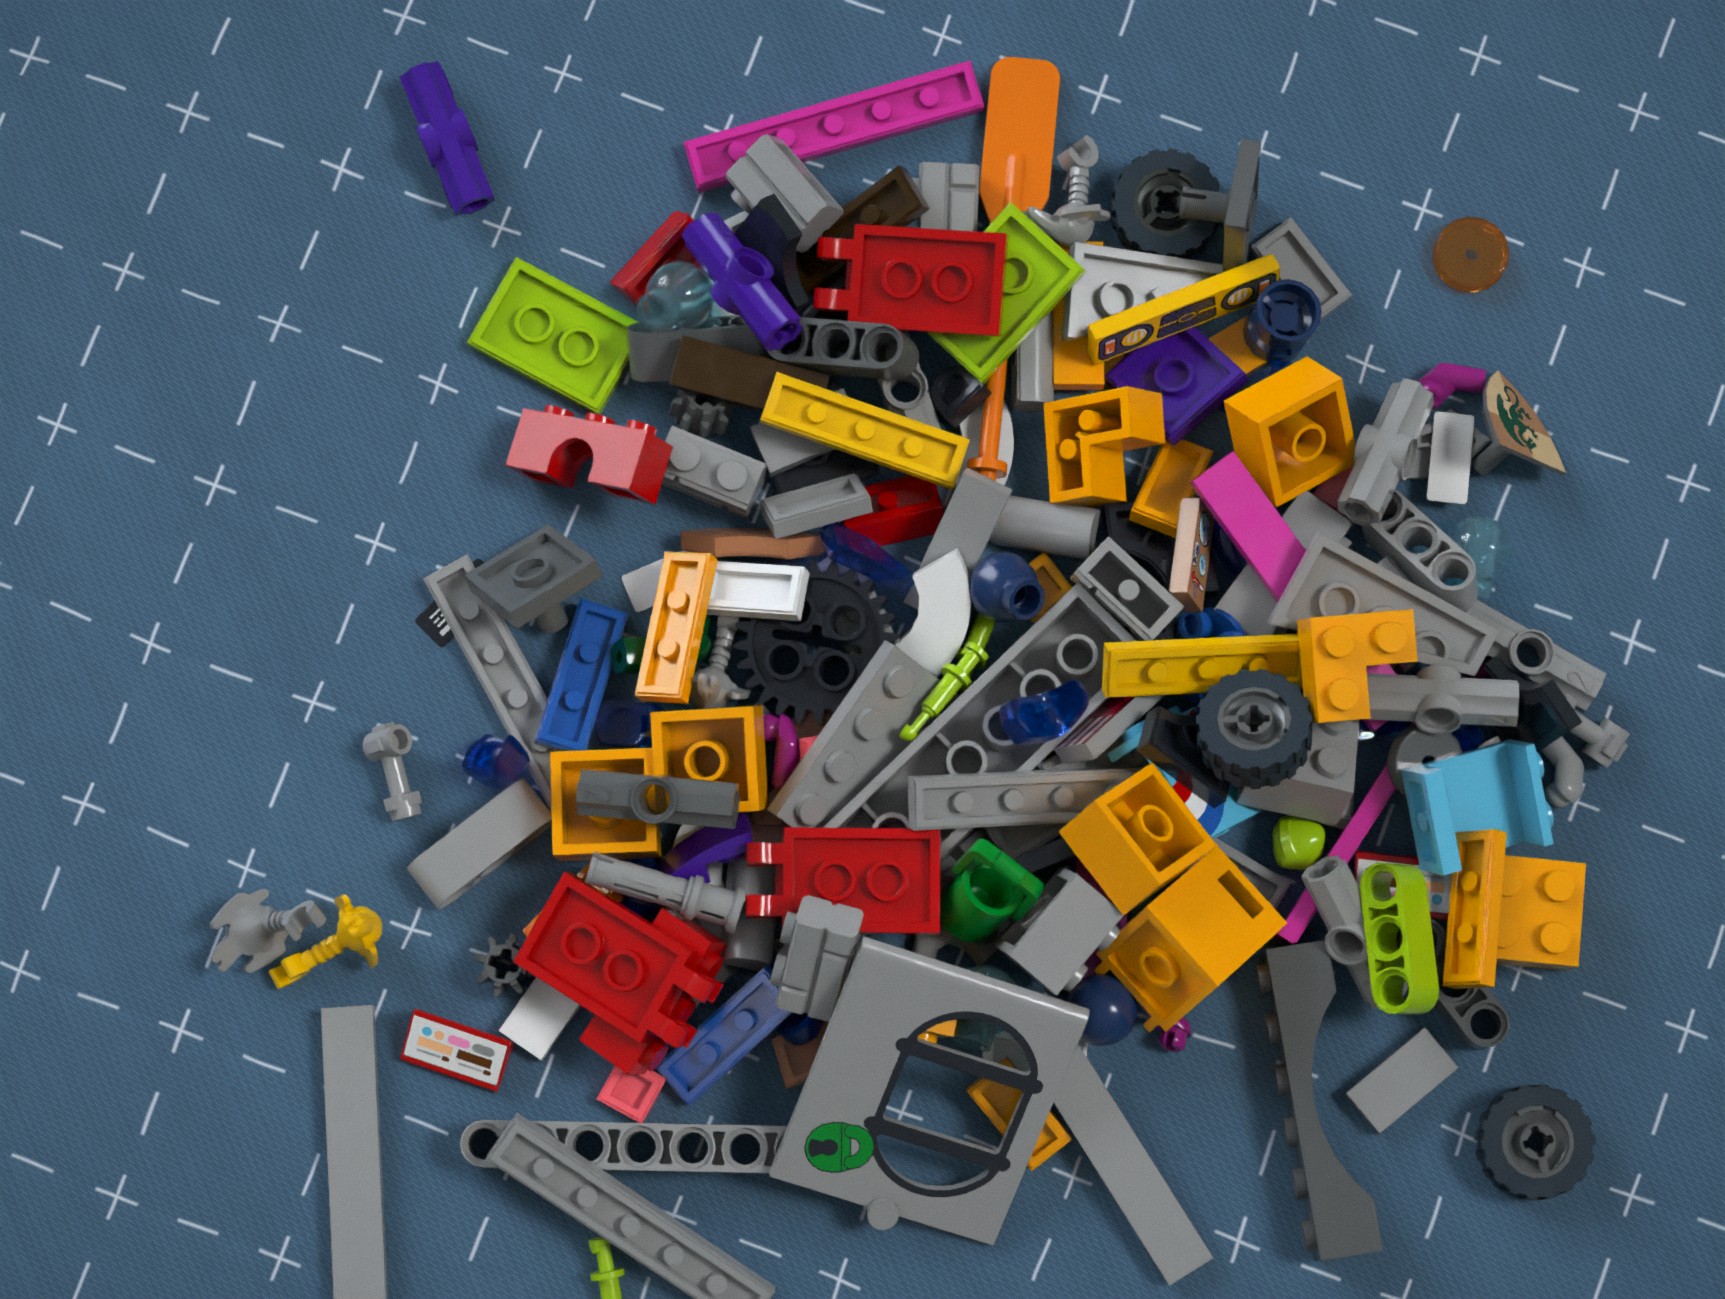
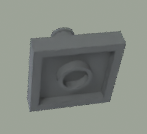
(1233, 208)
(534, 579)

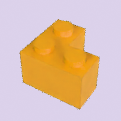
(1089, 440)
(1336, 658)

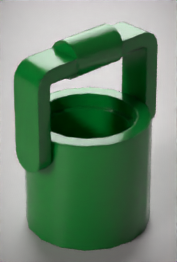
(986, 893)

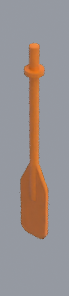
(1016, 171)

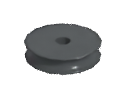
(1412, 746)

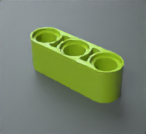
(1416, 956)

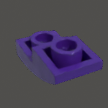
(707, 846)

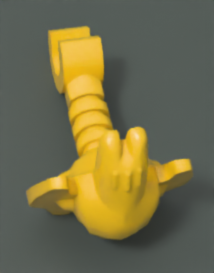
(356, 930)

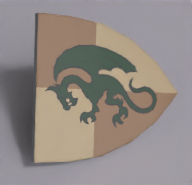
(1513, 429)

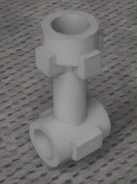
(1603, 741)
(387, 745)

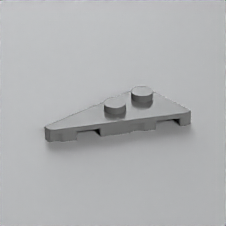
(1122, 280)

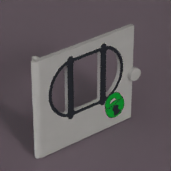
(872, 1031)

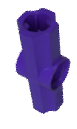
(447, 138)
(742, 281)

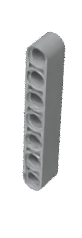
(667, 1141)

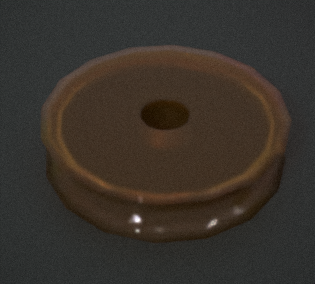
(1474, 235)

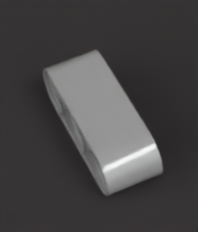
(1426, 569)
(481, 844)

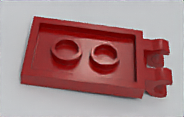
(919, 279)
(877, 870)
(614, 963)

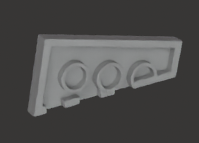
(1342, 582)
(857, 739)

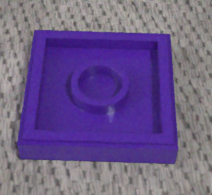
(1187, 372)

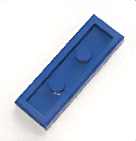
(581, 677)
(724, 1038)

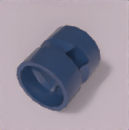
(1282, 320)

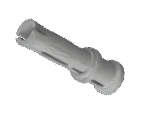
(690, 897)

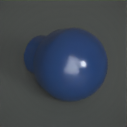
(1005, 588)
(1111, 1008)

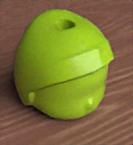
(1297, 842)

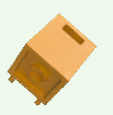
(1190, 939)

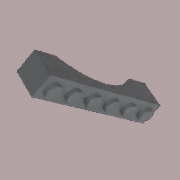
(1338, 1210)

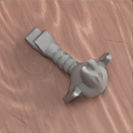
(1076, 219)
(711, 684)
(259, 929)

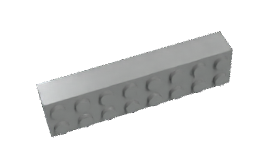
(969, 733)

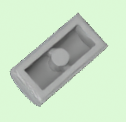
(1033, 369)
(1047, 528)
(753, 939)

